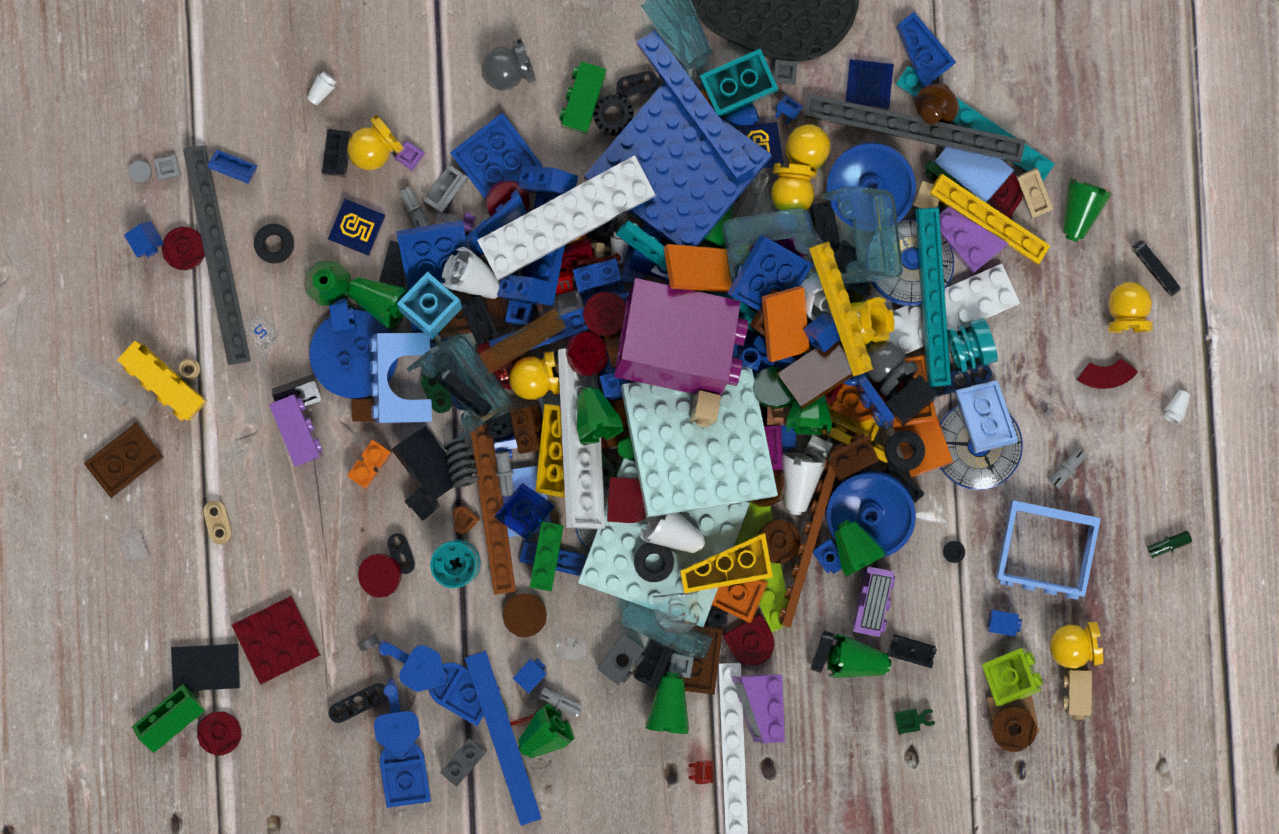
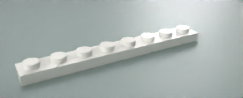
(732, 751)

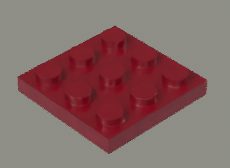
(276, 640)

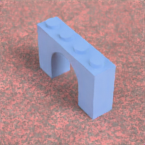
(388, 406)

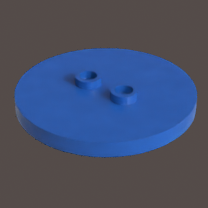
(344, 359)

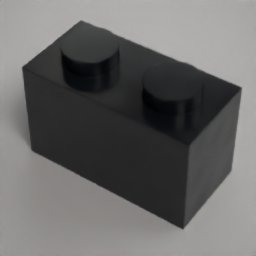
(911, 399)

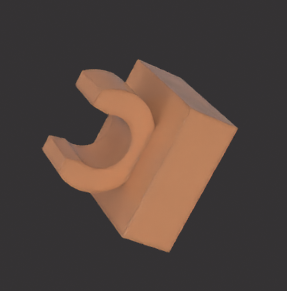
(777, 416)

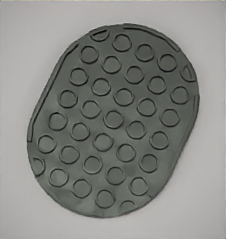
(780, 27)

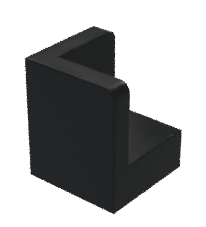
(421, 505)

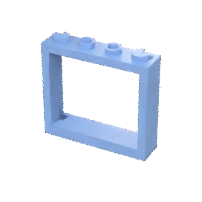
(1049, 588)

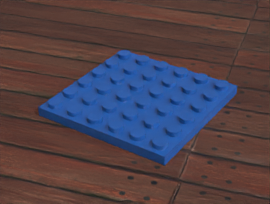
(682, 169)

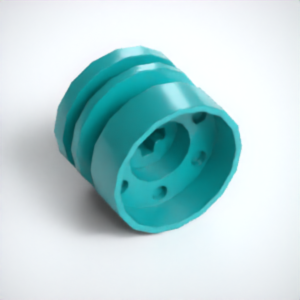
(972, 345)
(444, 569)

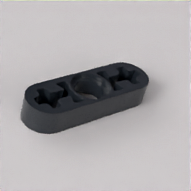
(1156, 268)
(462, 392)
(346, 715)

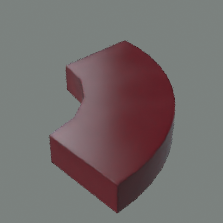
(577, 251)
(1107, 377)

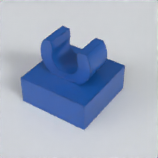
(788, 107)
(506, 443)

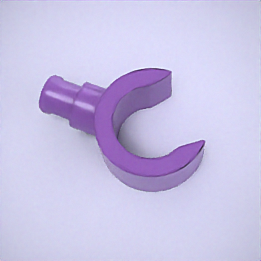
(468, 222)

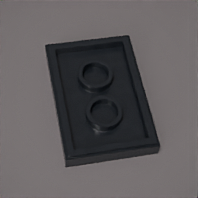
(425, 463)
(206, 667)

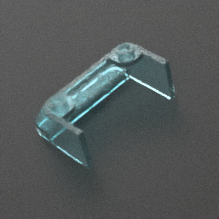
(777, 225)
(874, 233)
(464, 362)

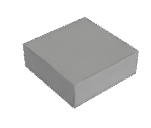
(167, 167)
(681, 664)

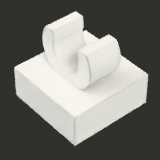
(818, 446)

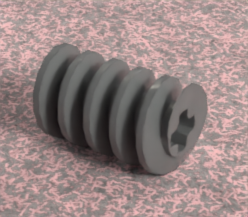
(460, 463)

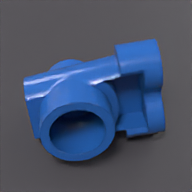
(742, 352)

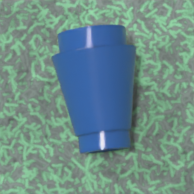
(744, 116)

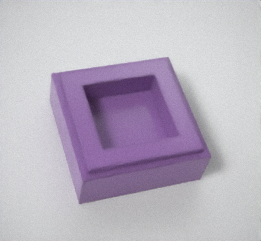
(409, 156)

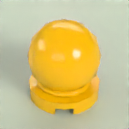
(371, 146)
(808, 146)
(793, 186)
(1130, 307)
(874, 319)
(534, 376)
(1076, 646)

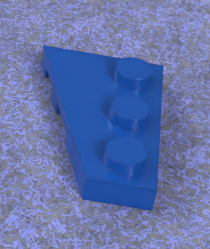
(924, 50)
(505, 214)

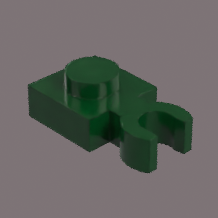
(909, 721)

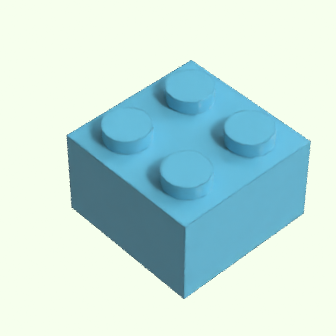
(429, 305)

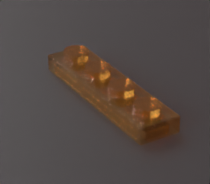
(522, 341)

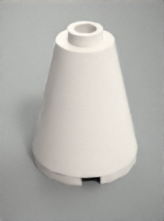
(470, 275)
(815, 297)
(801, 480)
(673, 532)

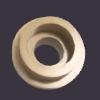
(182, 366)

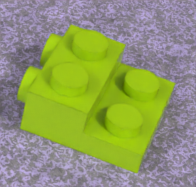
(1012, 676)

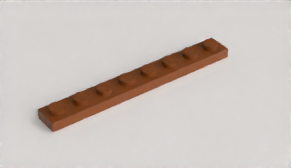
(491, 502)
(806, 550)

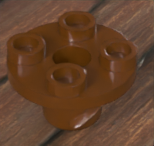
(937, 104)

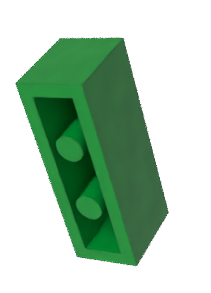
(582, 97)
(546, 556)
(168, 718)

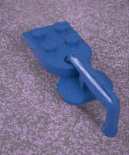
(871, 399)
(425, 671)
(402, 772)

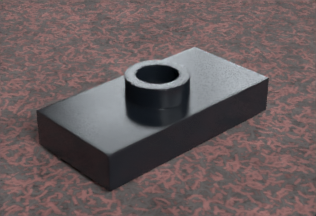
(393, 267)

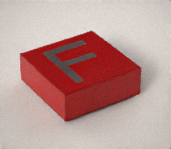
(564, 283)

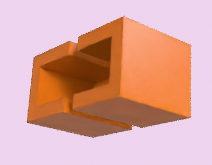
(374, 456)

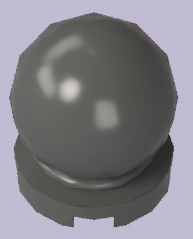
(506, 67)
(889, 366)

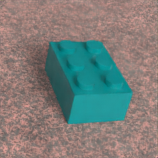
(738, 83)

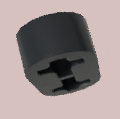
(638, 89)
(506, 430)
(406, 551)
(822, 651)

